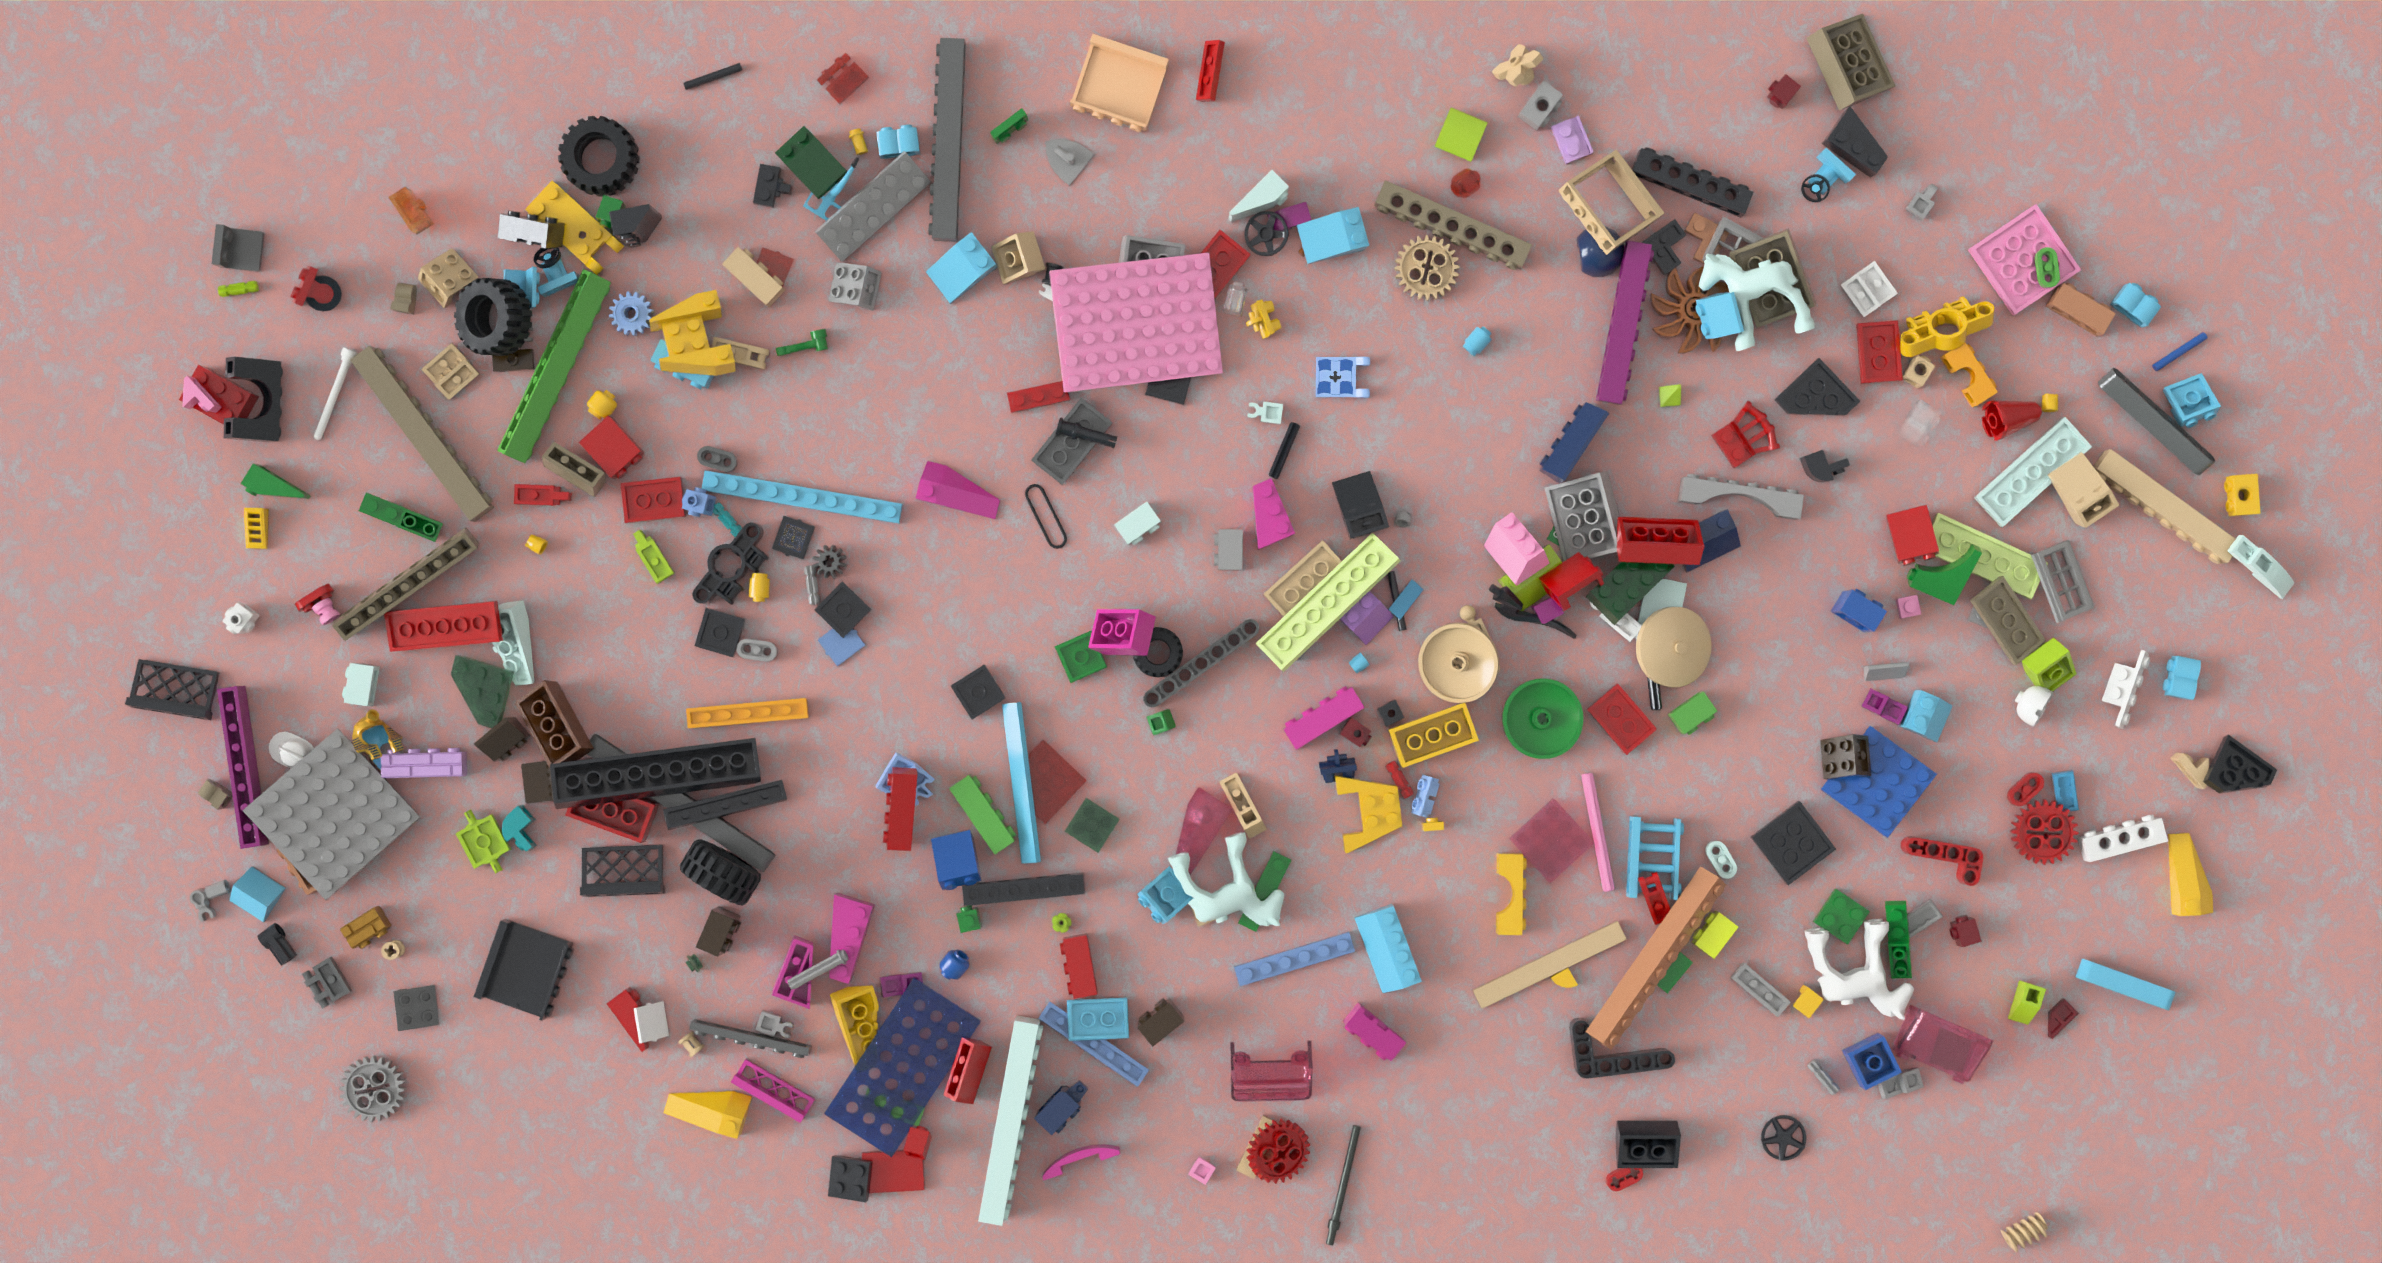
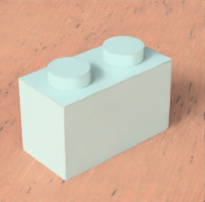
(1137, 524)
(360, 684)

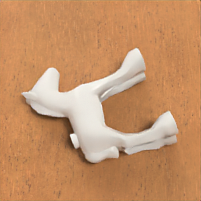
(1861, 981)

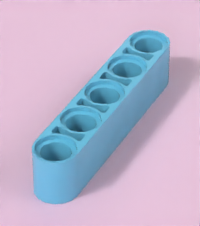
(2125, 984)

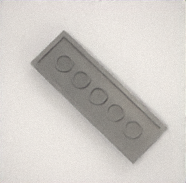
(873, 206)

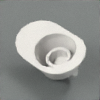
(288, 748)

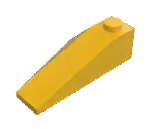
(2188, 882)
(857, 1016)
(711, 1110)

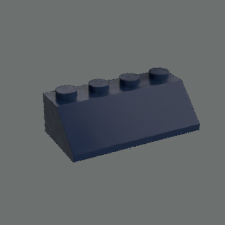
(1573, 442)

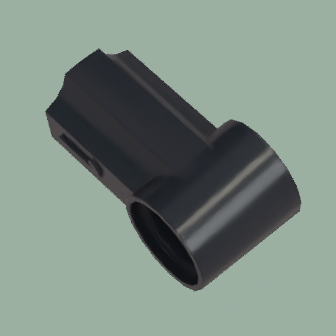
(274, 940)

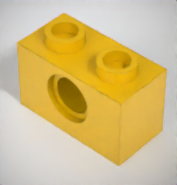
(2249, 486)

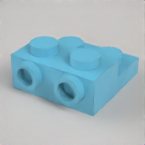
(2192, 401)
(1164, 896)

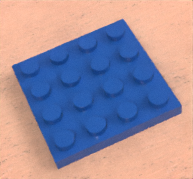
(1891, 789)

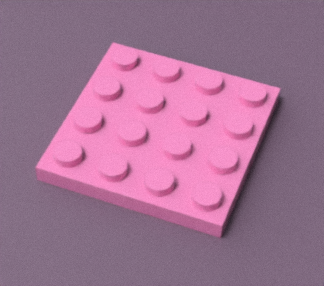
(2009, 258)

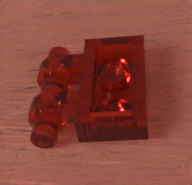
(846, 82)

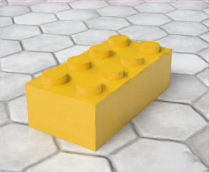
(1433, 734)

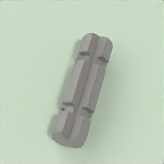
(812, 585)
(1823, 1077)

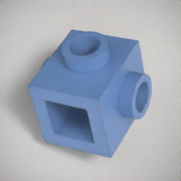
(698, 502)

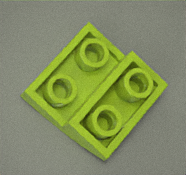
(1461, 134)

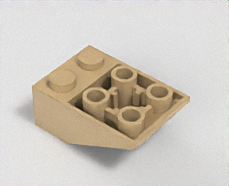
(2083, 490)

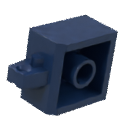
(1060, 1107)

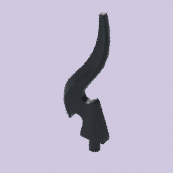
(1511, 609)

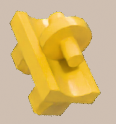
(1261, 320)

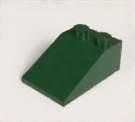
(811, 162)

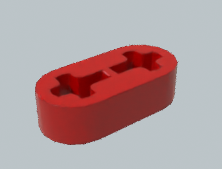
(1626, 1181)

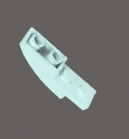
(2262, 565)

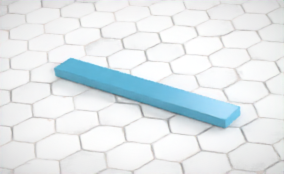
(1021, 782)

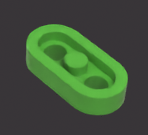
(2048, 268)

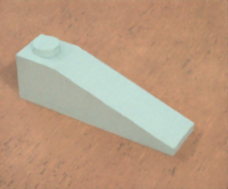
(516, 642)

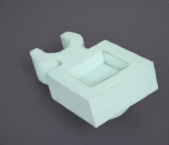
(1269, 412)

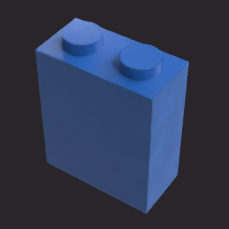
(956, 860)

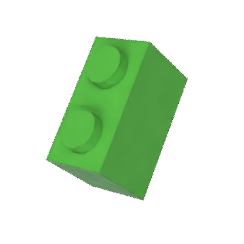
(1692, 713)

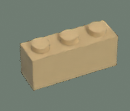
(754, 276)

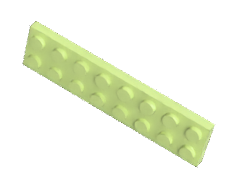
(1328, 602)

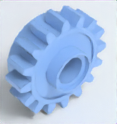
(621, 310)

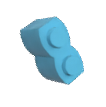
(894, 142)
(2135, 304)
(2182, 677)

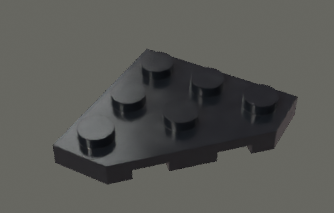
(1817, 393)
(2237, 768)

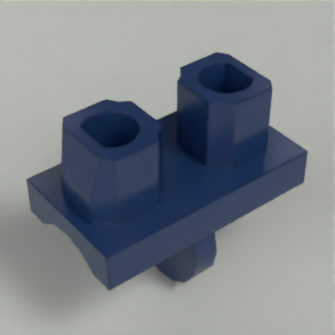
(1337, 764)

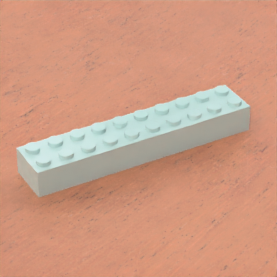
(1009, 1121)

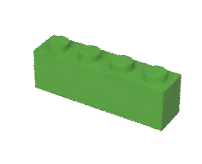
(982, 813)

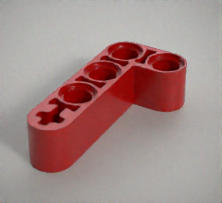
(1941, 853)

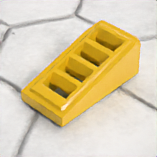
(248, 521)

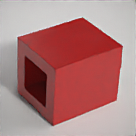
(917, 1142)

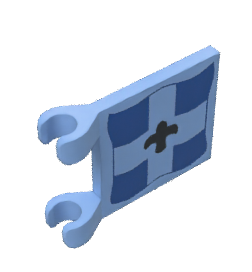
(1338, 377)

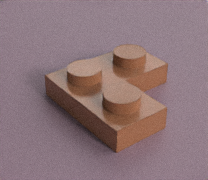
(1704, 231)

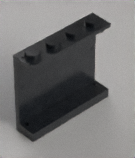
(524, 968)

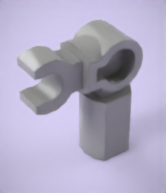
(201, 897)

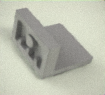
(855, 285)

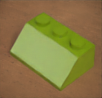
(1531, 589)

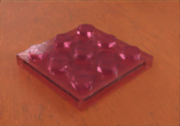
(1551, 840)

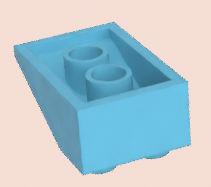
(1333, 235)
(961, 268)

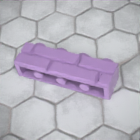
(424, 764)

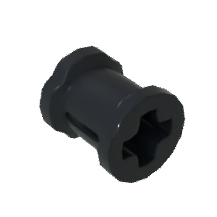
(1050, 266)

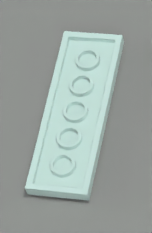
(2029, 472)

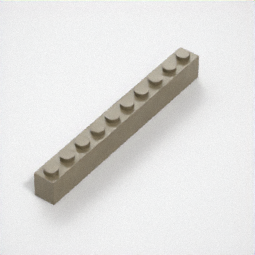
(422, 434)

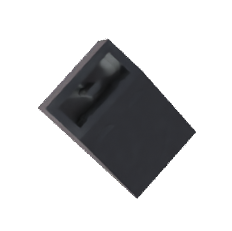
(1360, 505)

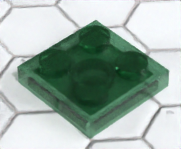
(1092, 825)

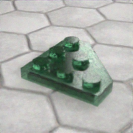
(483, 688)

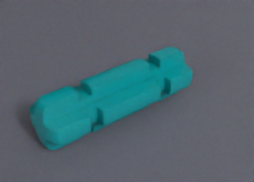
(726, 519)

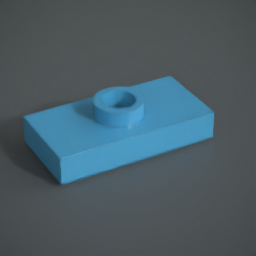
(2065, 790)

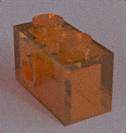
(411, 210)

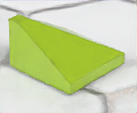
(1670, 395)

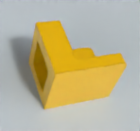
(1807, 1001)

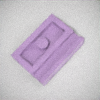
(1572, 139)

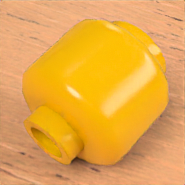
(602, 404)

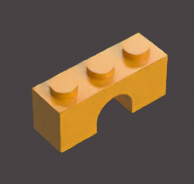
(1980, 385)

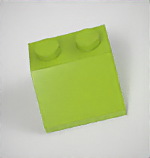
(2049, 665)

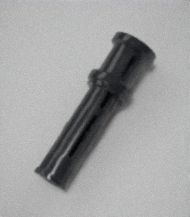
(1076, 431)

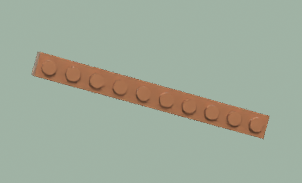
(1656, 958)

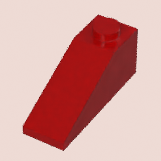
(623, 1009)

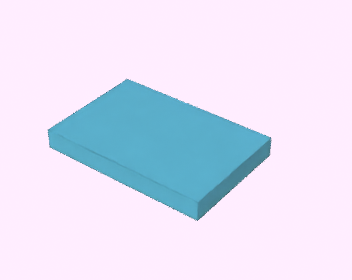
(1097, 1019)

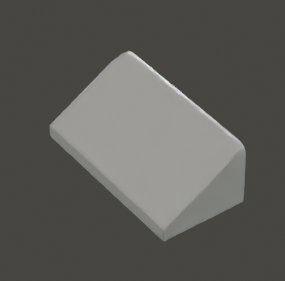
(1885, 671)

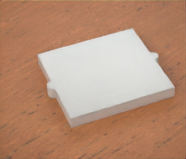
(651, 1022)

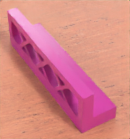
(769, 1097)

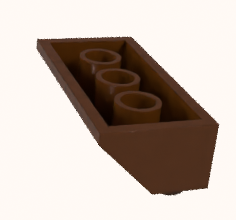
(553, 723)

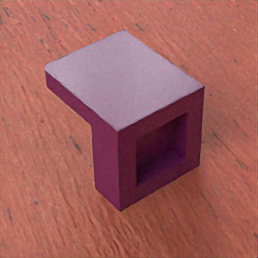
(1547, 610)

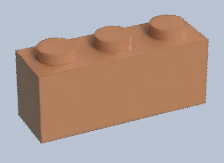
(2080, 309)

